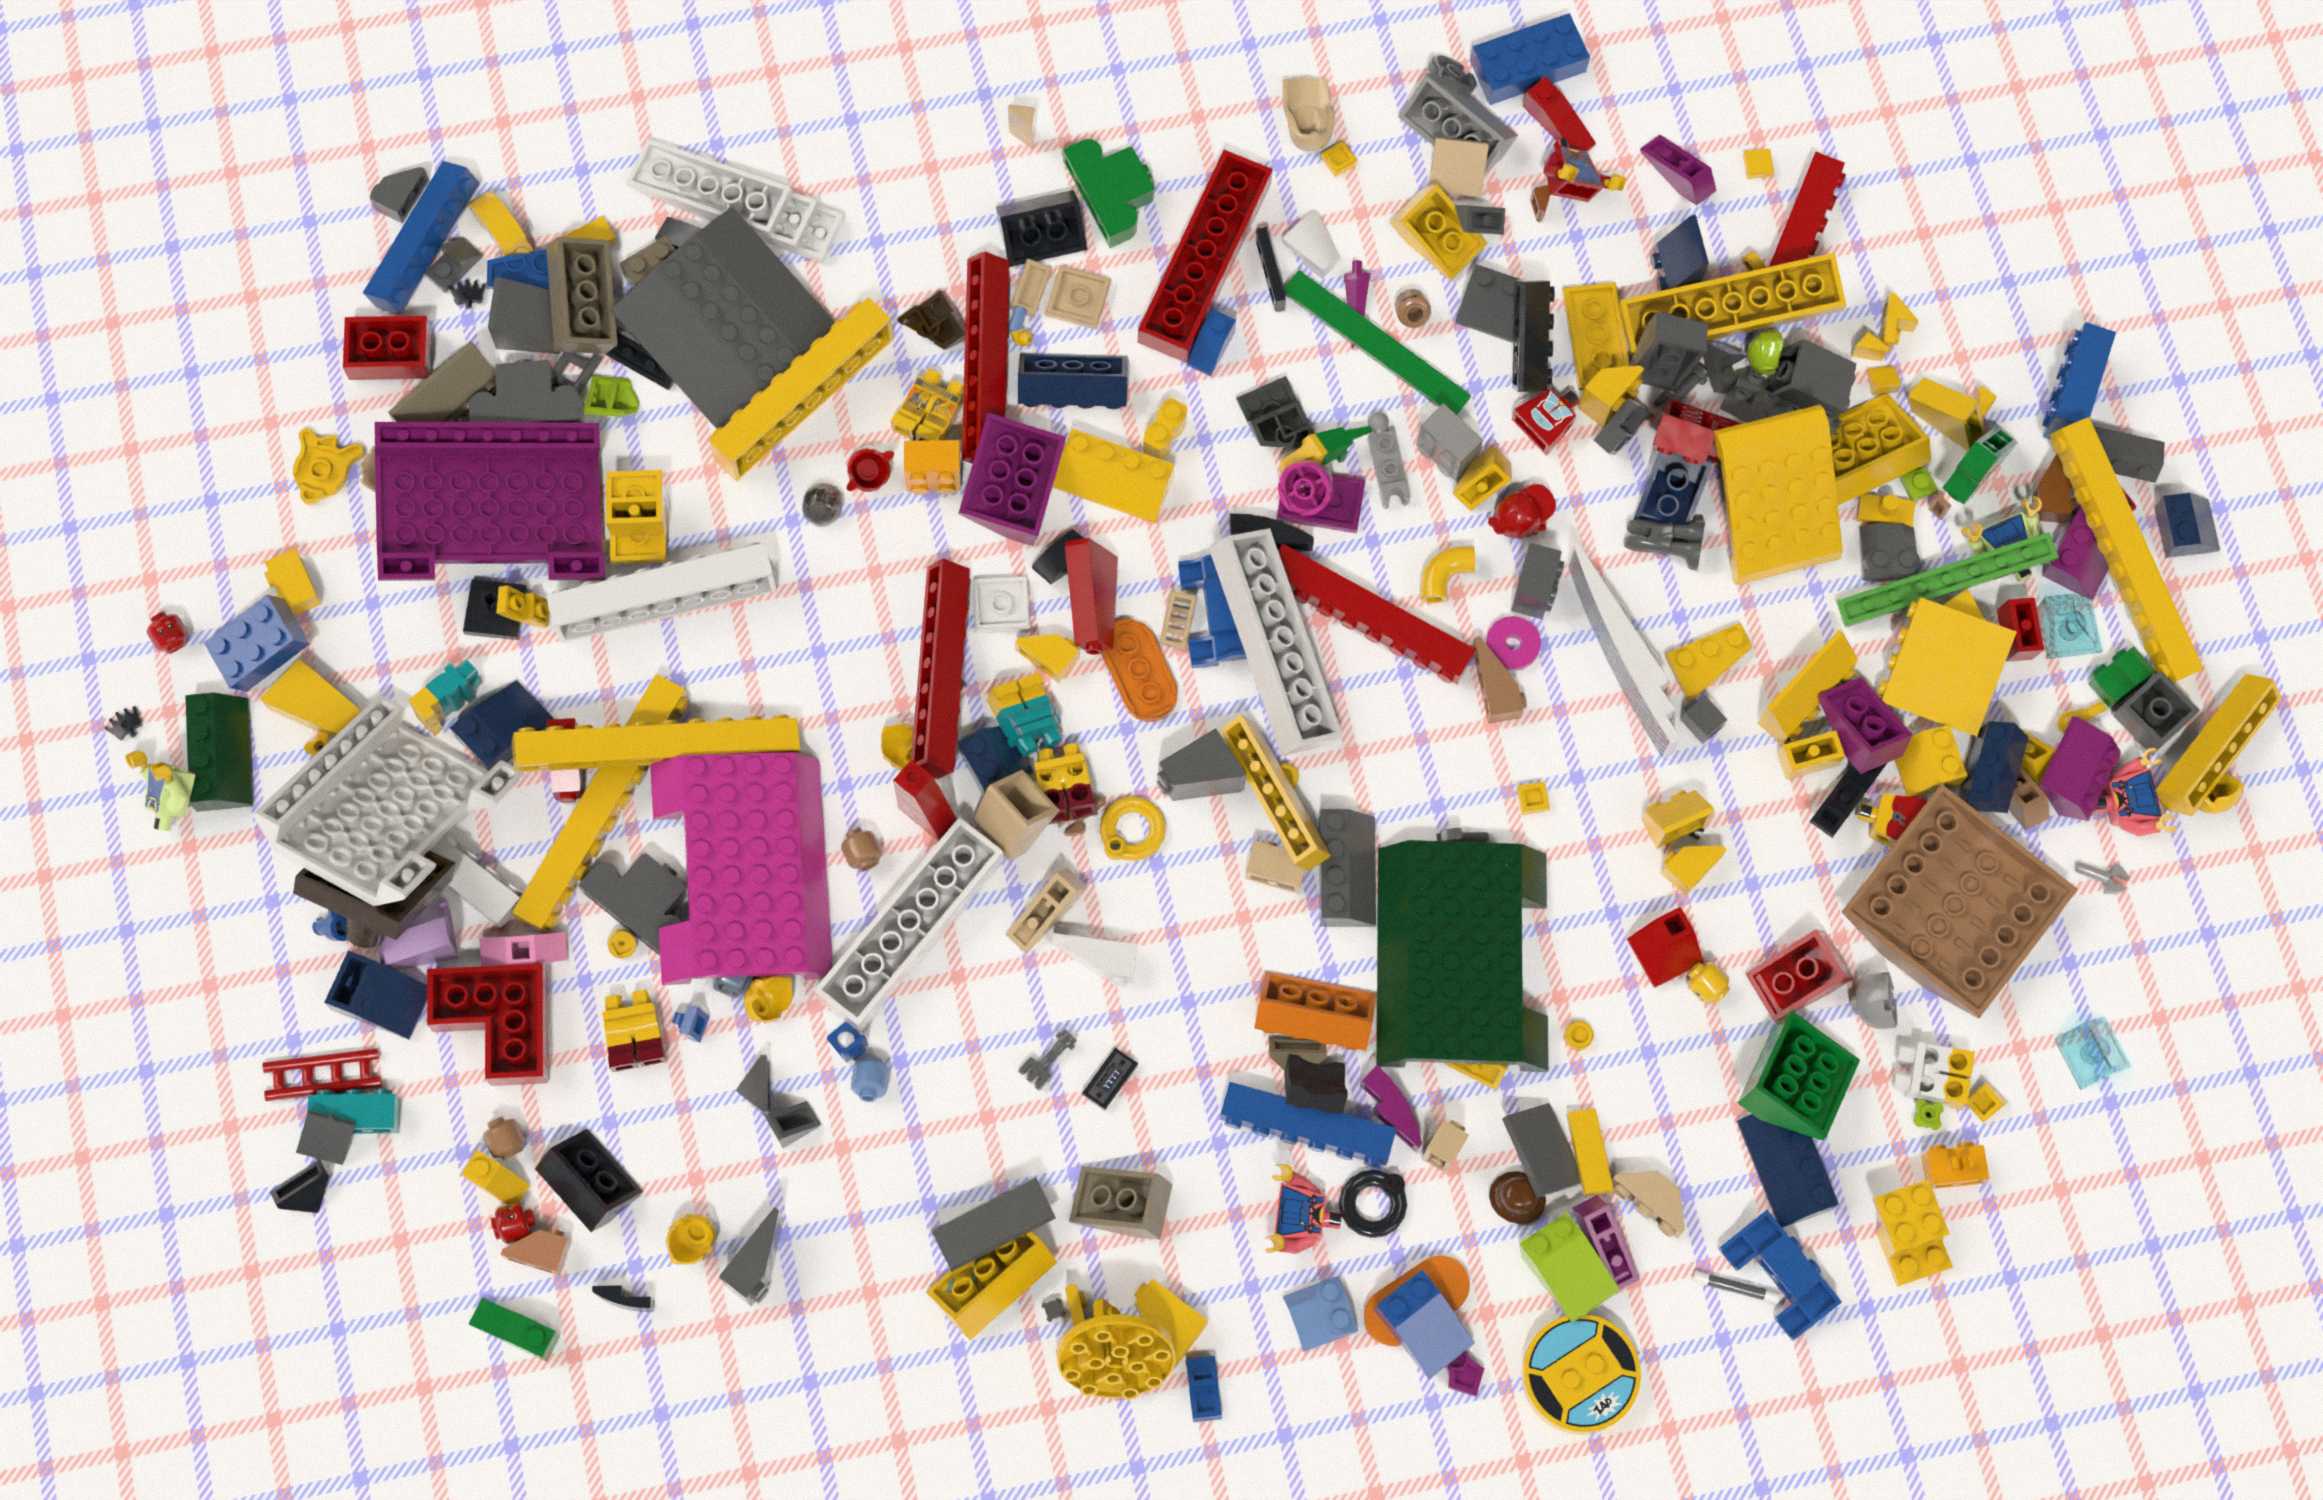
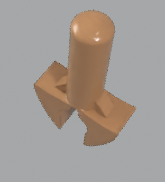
(1078, 828)

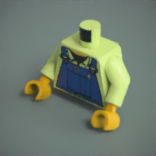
(2006, 532)
(166, 788)

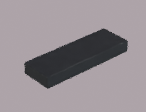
(1270, 269)

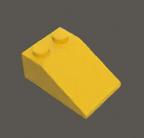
(1435, 232)

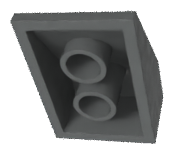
(1670, 350)
(753, 1265)

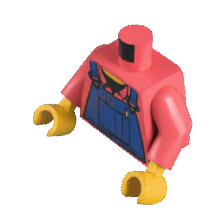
(2132, 798)
(1299, 1213)

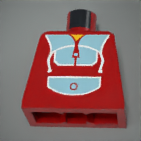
(1546, 418)

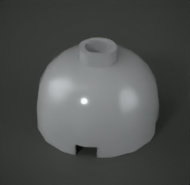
(1875, 1001)

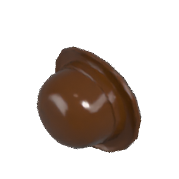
(1514, 1198)

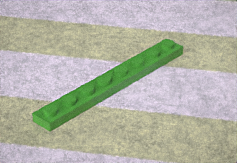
(1947, 579)

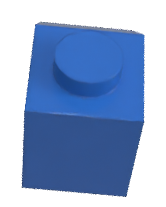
(1212, 342)

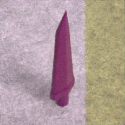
(1357, 288)

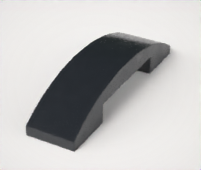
(1844, 799)

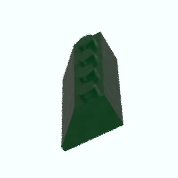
(219, 751)

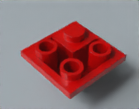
(1666, 947)

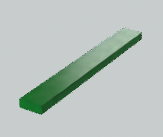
(1375, 343)

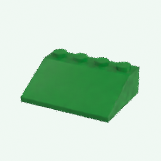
(1799, 1078)

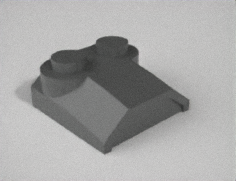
(1888, 552)

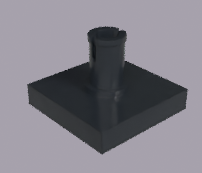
(482, 608)

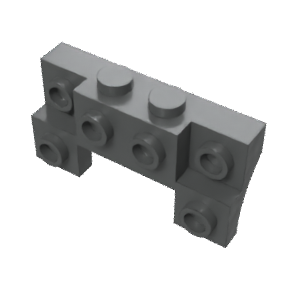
(1753, 402)

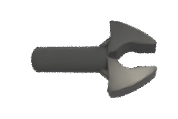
(1456, 834)

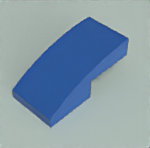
(1203, 1389)

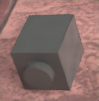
(1703, 718)

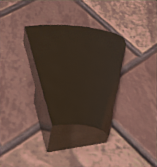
(936, 321)

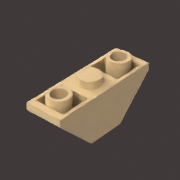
(1653, 1198)

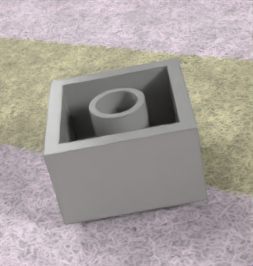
(1448, 442)

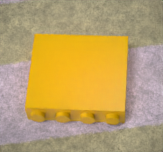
(1946, 666)

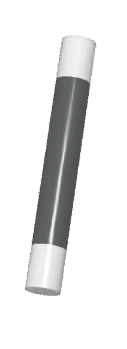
(1736, 1287)

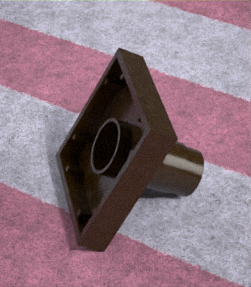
(368, 923)

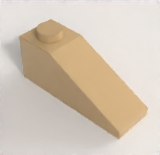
(1046, 909)

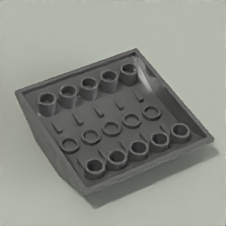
(722, 317)

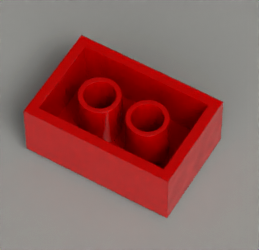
(387, 347)

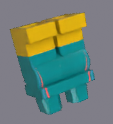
(445, 695)
(1025, 713)

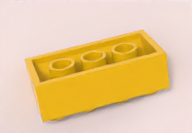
(1113, 476)
(1800, 697)
(1001, 1280)

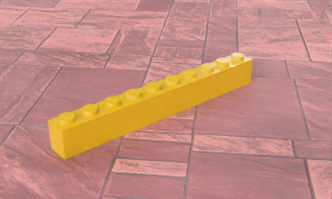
(2125, 550)
(648, 744)
(593, 818)

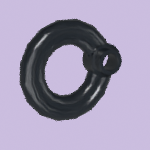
(1377, 1179)

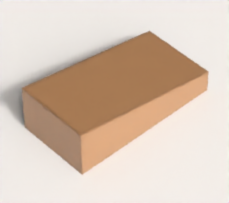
(1940, 507)

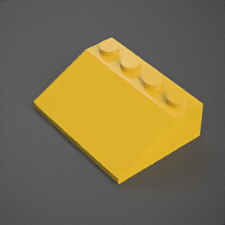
(1875, 447)

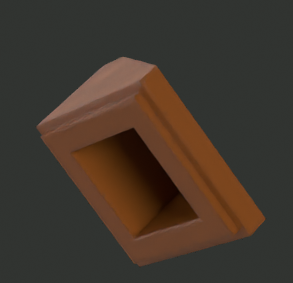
(1539, 201)

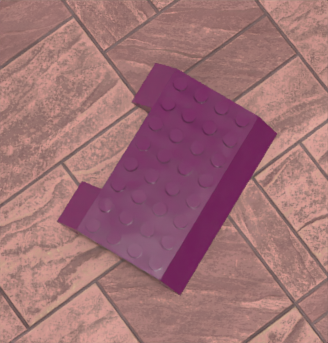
(487, 497)

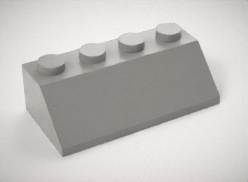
(1446, 114)

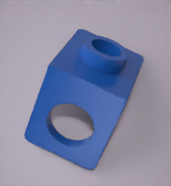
(855, 1049)

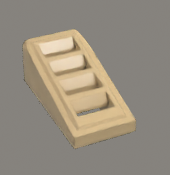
(1184, 598)

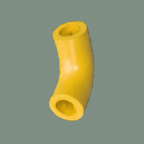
(1441, 568)

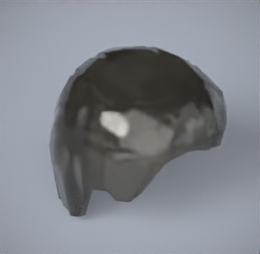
(822, 504)

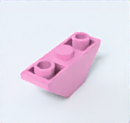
(523, 949)

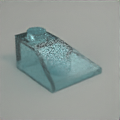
(2068, 626)

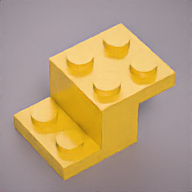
(636, 517)
(1912, 1233)

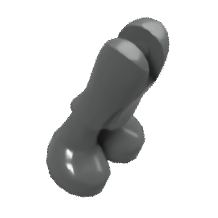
(1660, 539)

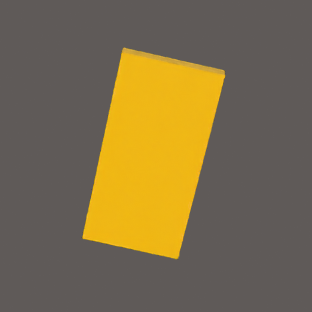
(1595, 329)

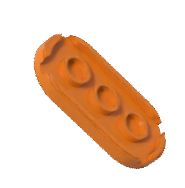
(1140, 672)
(1443, 1271)

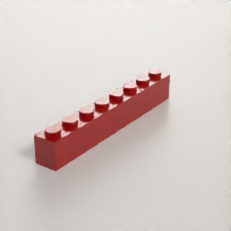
(984, 346)
(1376, 617)
(940, 667)

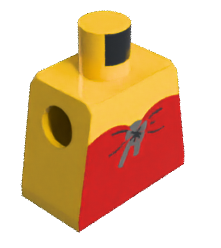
(1890, 816)

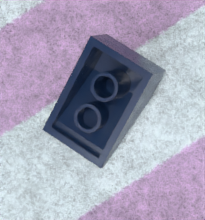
(1680, 256)
(1673, 490)
(490, 725)

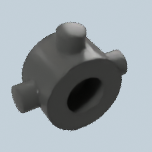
(1053, 1309)

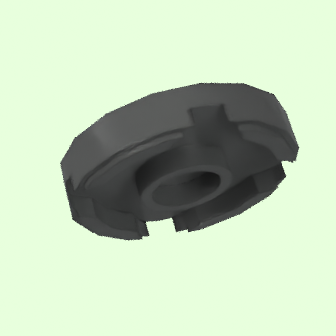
(1451, 75)

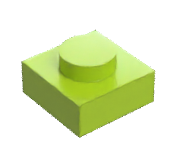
(1919, 484)

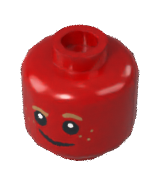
(167, 632)
(512, 1222)

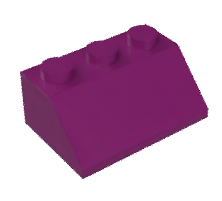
(2080, 562)
(2080, 769)

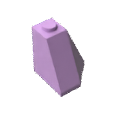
(424, 942)

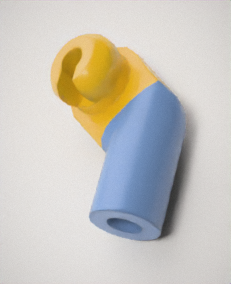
(1017, 330)

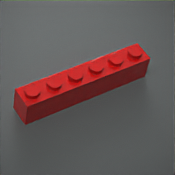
(1809, 210)

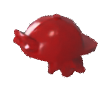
(1524, 512)

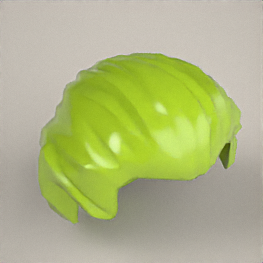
(1765, 351)

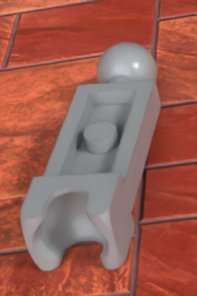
(1387, 461)

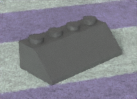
(1349, 874)

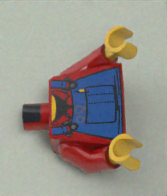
(1574, 176)

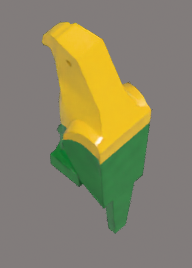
(1325, 446)

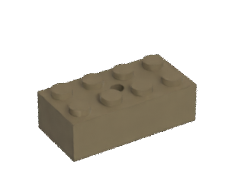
(581, 295)

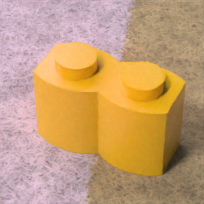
(1167, 427)

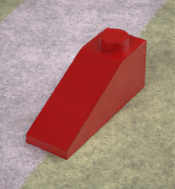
(1556, 115)

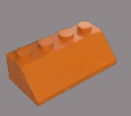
(1315, 1011)

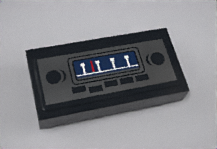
(1110, 1079)

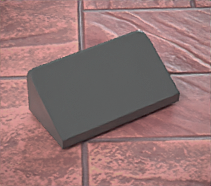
(1481, 219)

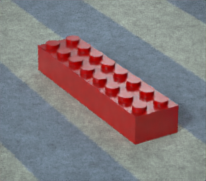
(1205, 255)

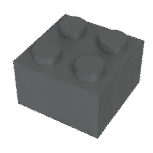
(1538, 581)
(2156, 712)

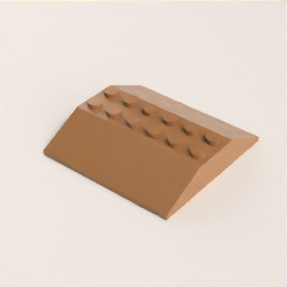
(1958, 903)

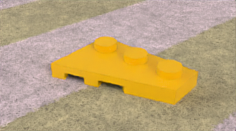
(1705, 660)

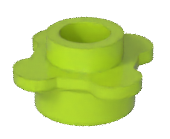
(1922, 1120)

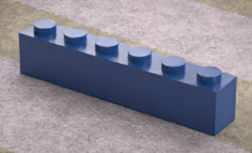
(421, 237)
(1321, 1131)

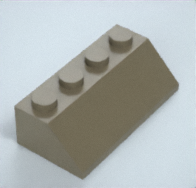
(448, 390)

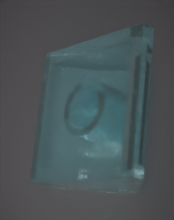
(2092, 1052)

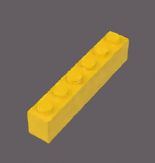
(2218, 744)
(1275, 793)

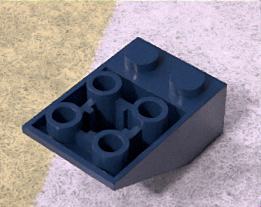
(377, 995)

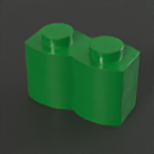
(2121, 677)

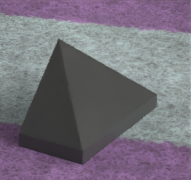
(756, 1086)

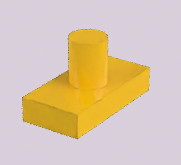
(1885, 509)

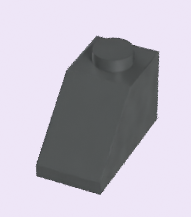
(398, 193)

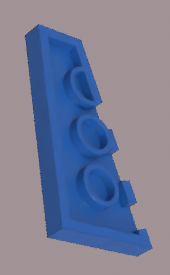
(522, 268)

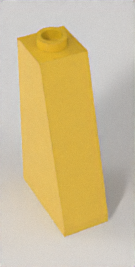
(309, 700)

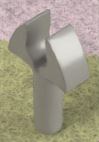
(2105, 876)

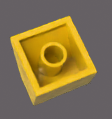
(1931, 761)
(1677, 817)

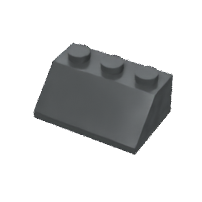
(1489, 303)

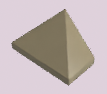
(1307, 1049)

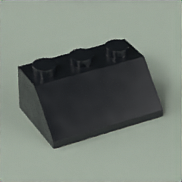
(1041, 228)
(588, 1179)

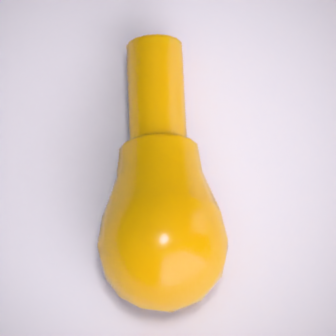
(2085, 714)

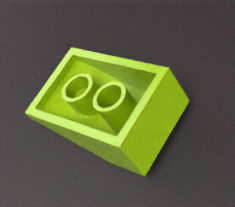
(1568, 1267)

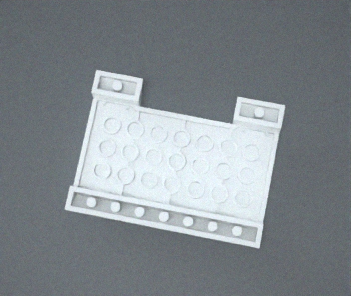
(377, 805)

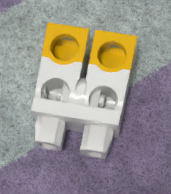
(1935, 1074)

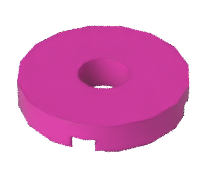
(1514, 628)

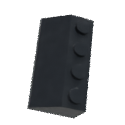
(1531, 335)

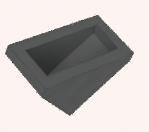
(792, 1123)

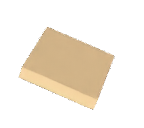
(1459, 166)
(1078, 297)

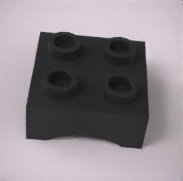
(1315, 1085)

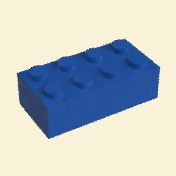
(1524, 57)
(2078, 377)

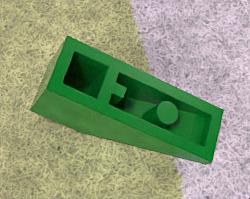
(514, 1329)

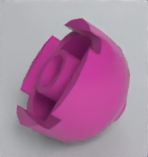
(1306, 487)

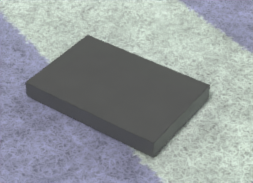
(1542, 1150)

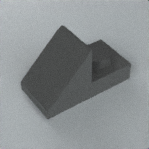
(455, 262)
(1719, 366)

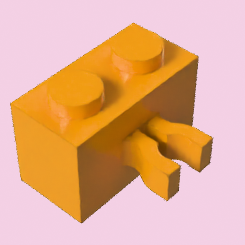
(1955, 1166)

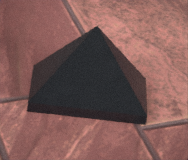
(303, 1191)

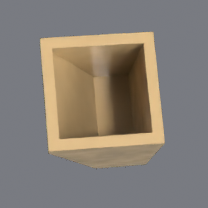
(1014, 814)

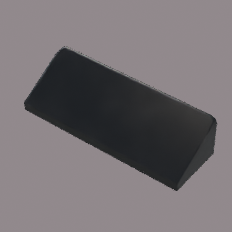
(636, 358)

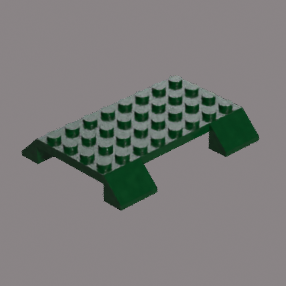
(1456, 954)

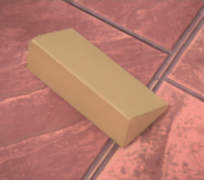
(1022, 123)

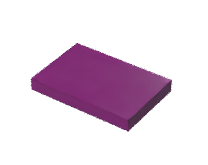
(1340, 513)

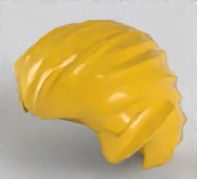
(897, 744)
(2223, 795)
(768, 998)
(690, 1239)

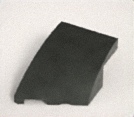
(1275, 415)

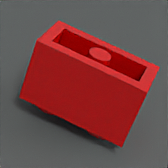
(2022, 617)

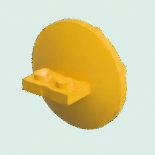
(1116, 1354)

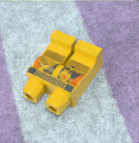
(928, 409)

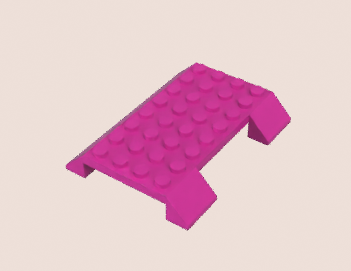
(749, 866)

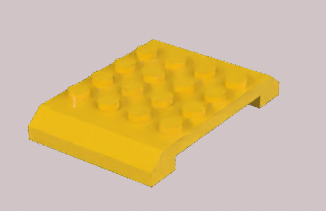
(1780, 494)

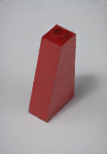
(1092, 594)
(923, 800)

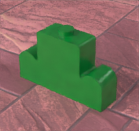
(1110, 187)
(1979, 464)

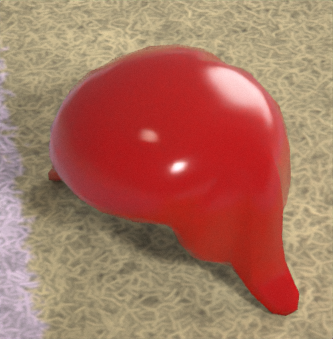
(868, 470)

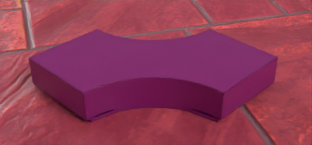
(1465, 1375)

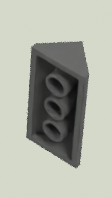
(993, 1224)

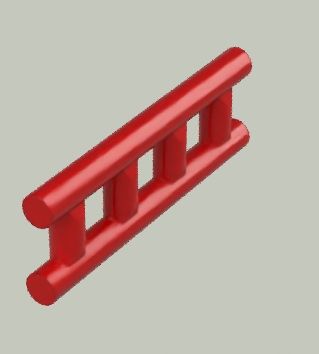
(337, 1083)

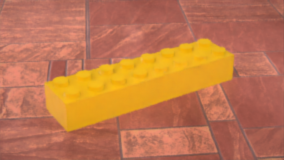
(1744, 300)
(801, 389)

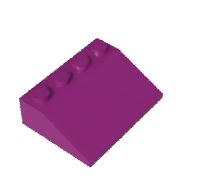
(1012, 478)

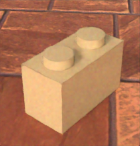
(1274, 867)
(1445, 1145)

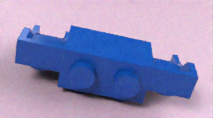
(1223, 639)
(1788, 1268)

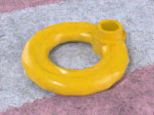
(1129, 851)

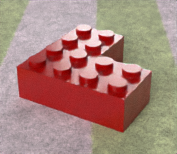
(1689, 432)
(504, 1002)

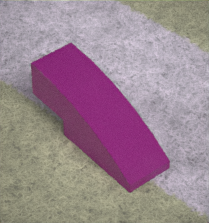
(1392, 1106)

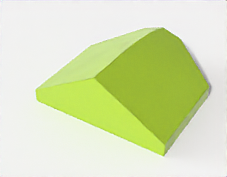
(611, 397)

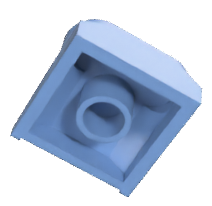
(1321, 1313)

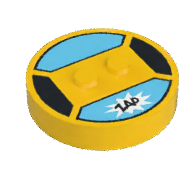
(1581, 1374)

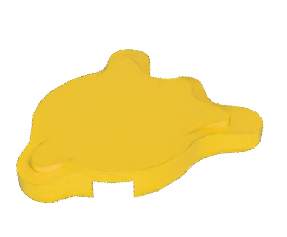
(322, 467)

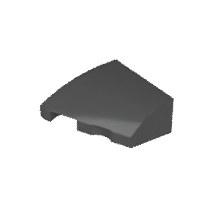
(1622, 426)

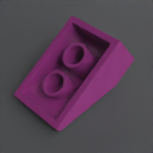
(1864, 725)

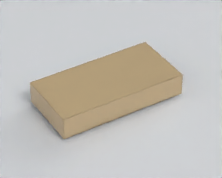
(1031, 287)

